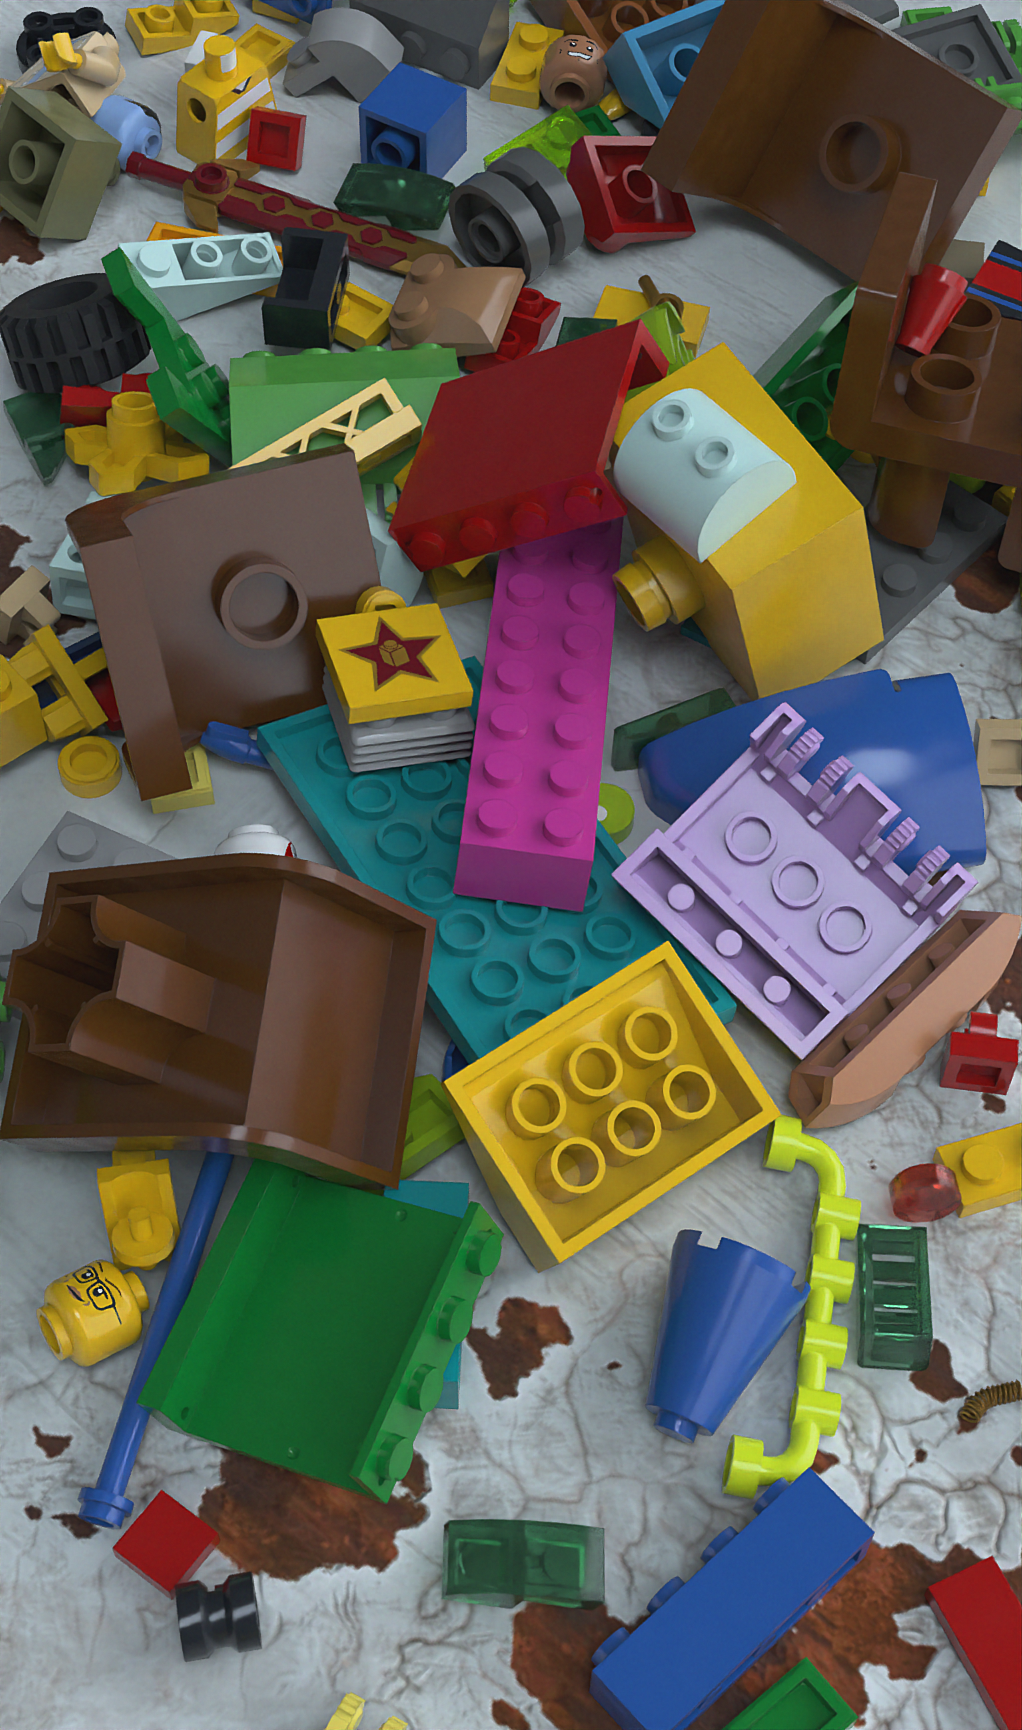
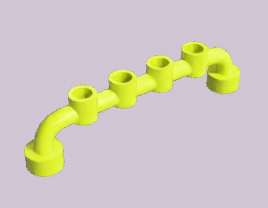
(819, 1341)

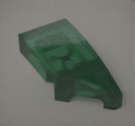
(39, 431)

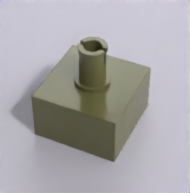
(53, 163)

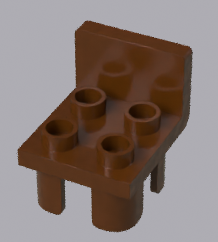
(933, 411)

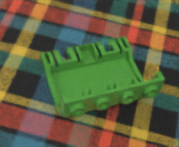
(282, 393)

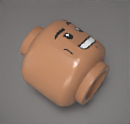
(573, 73)

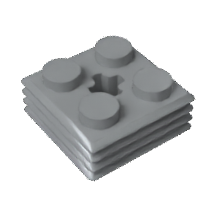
(400, 739)

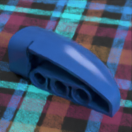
(898, 733)

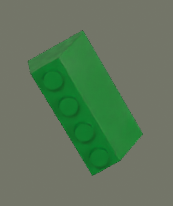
(807, 369)

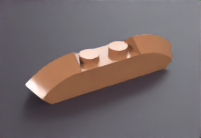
(904, 1019)

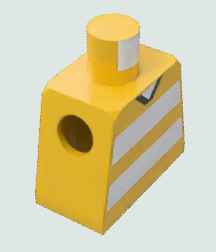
(218, 101)

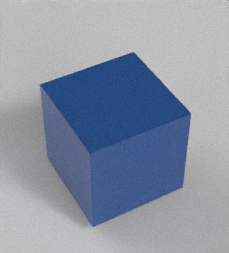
(414, 122)

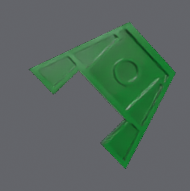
(185, 388)

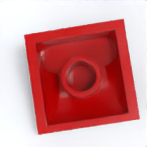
(621, 200)

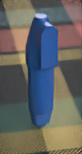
(233, 744)

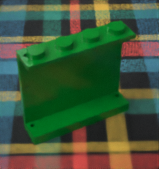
(322, 1328)

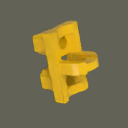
(76, 706)

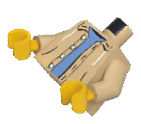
(77, 69)

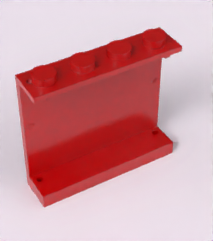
(522, 448)

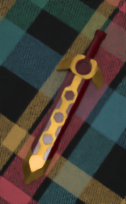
(224, 190)

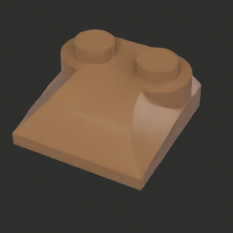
(454, 305)

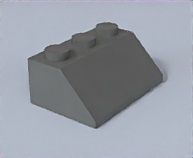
(447, 36)

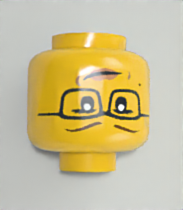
(92, 1313)

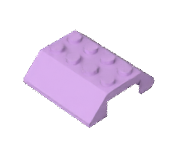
(793, 885)

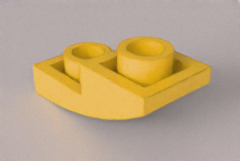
(177, 26)

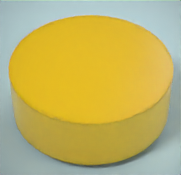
(90, 767)

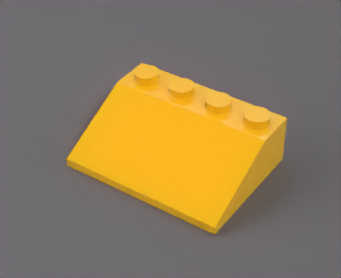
(606, 1106)

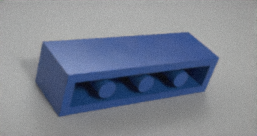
(732, 1609)

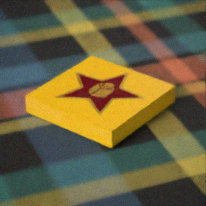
(393, 663)

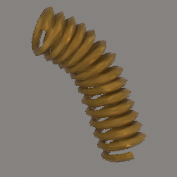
(992, 1394)

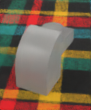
(345, 46)

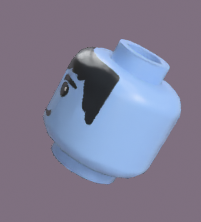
(132, 125)

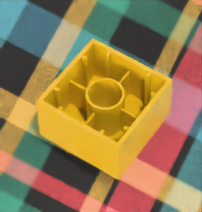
(790, 587)

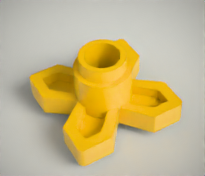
(133, 448)

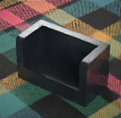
(308, 291)

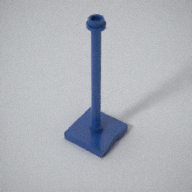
(105, 1502)

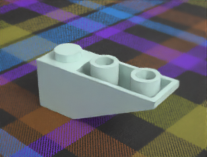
(205, 271)

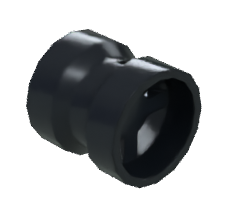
(218, 1616)

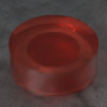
(924, 1193)

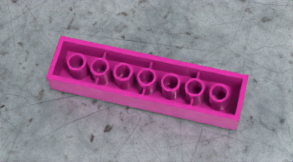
(542, 721)

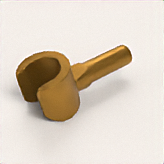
(655, 297)

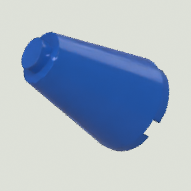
(716, 1331)

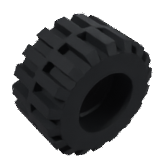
(70, 335)

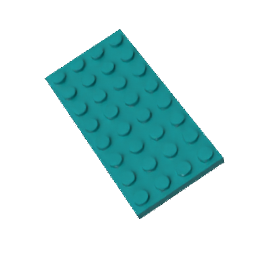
(491, 959)

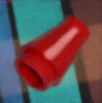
(930, 308)

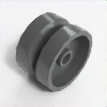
(517, 214)

